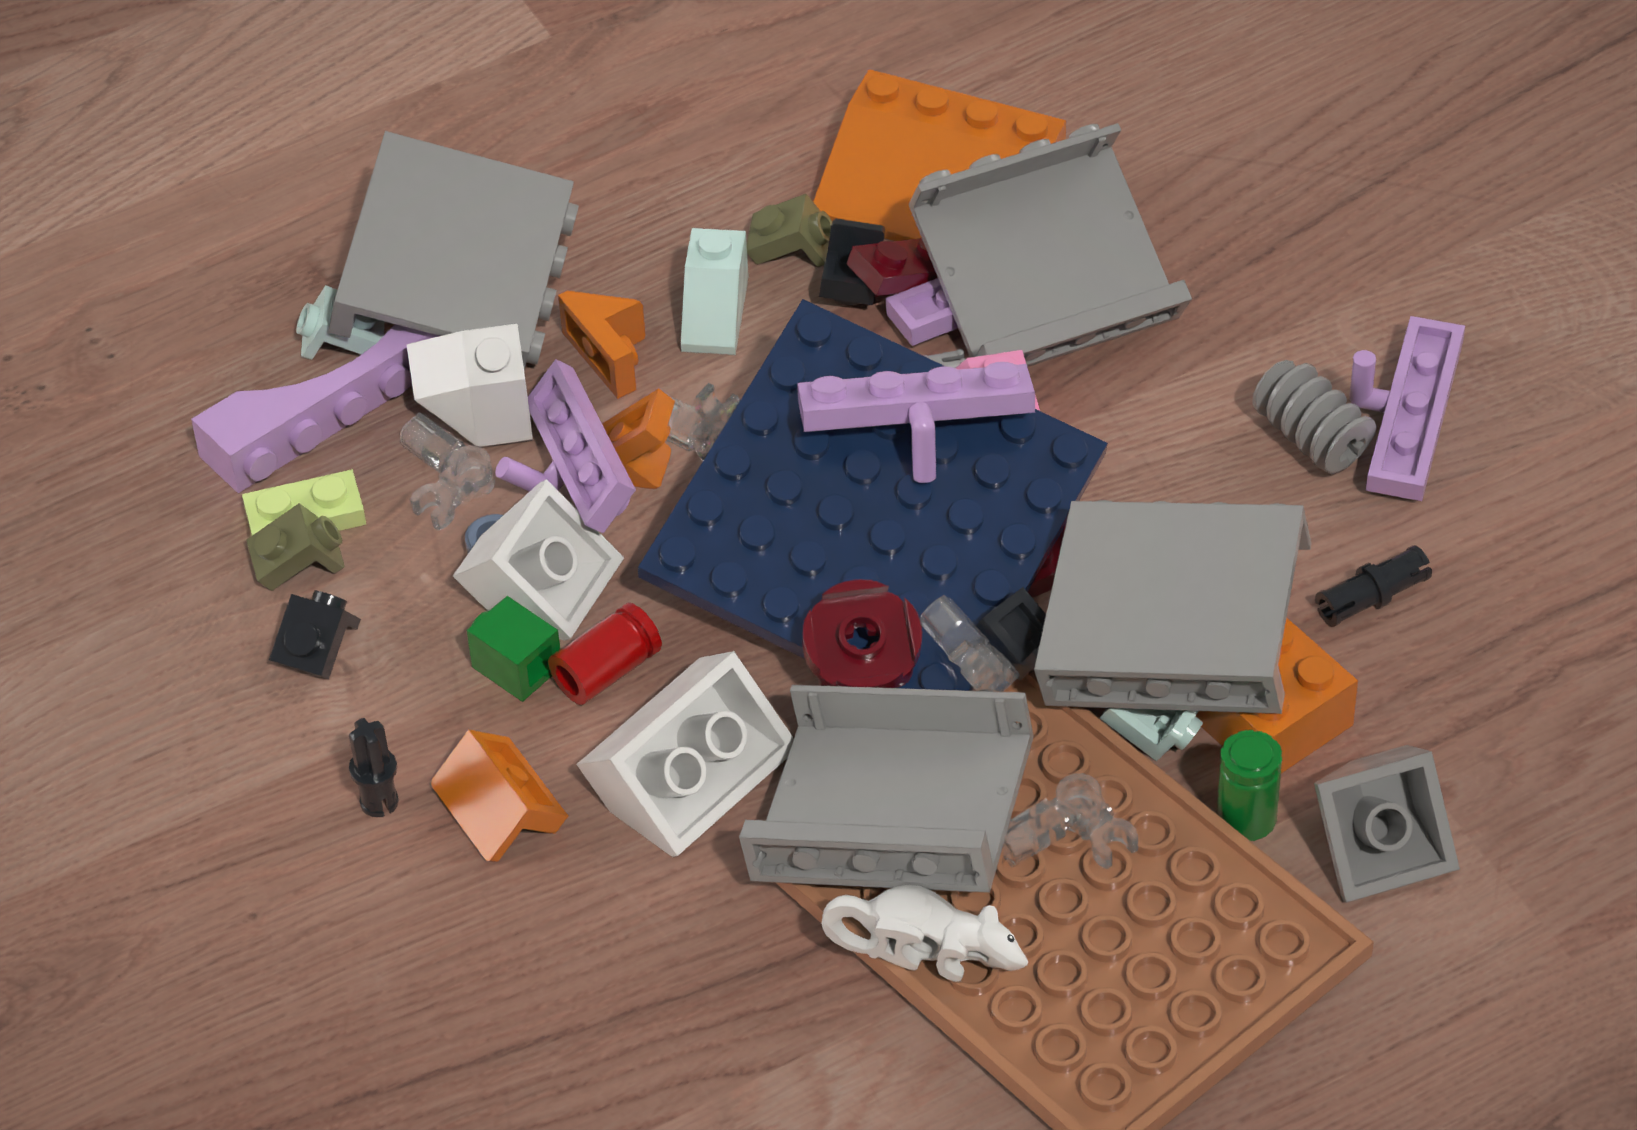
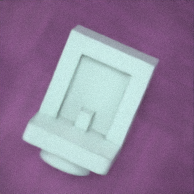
(315, 323)
(1154, 729)

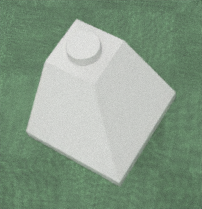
(541, 560)

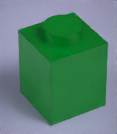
(512, 647)

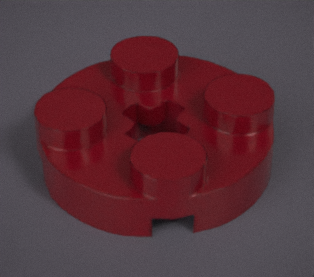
(883, 615)

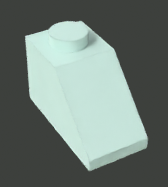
(714, 291)

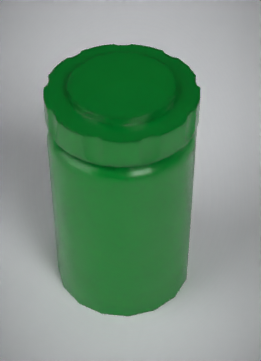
(1250, 783)

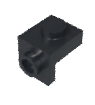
(838, 278)
(1016, 630)
(312, 633)

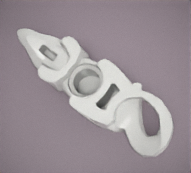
(920, 925)

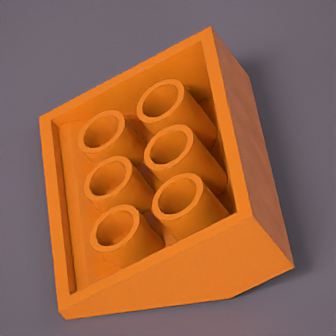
(906, 131)

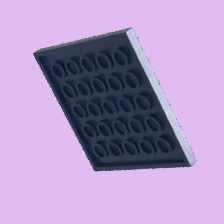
(799, 511)

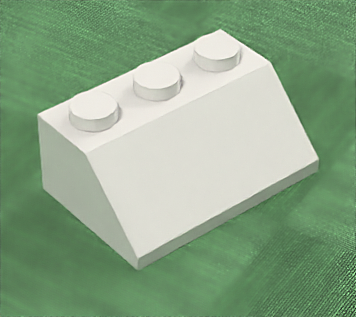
(689, 753)

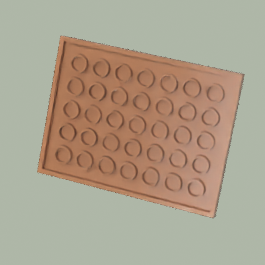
(1137, 972)

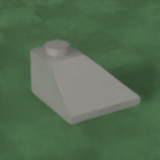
(1386, 822)

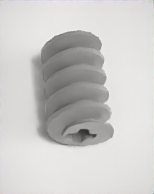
(1313, 415)

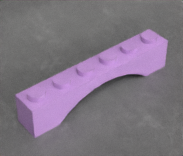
(265, 429)

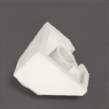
(474, 383)

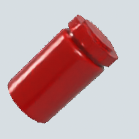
(605, 653)

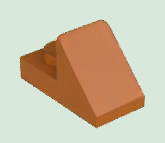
(605, 335)
(641, 436)

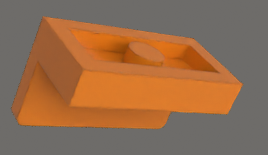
(495, 793)

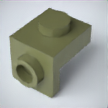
(788, 228)
(292, 545)

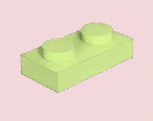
(326, 495)

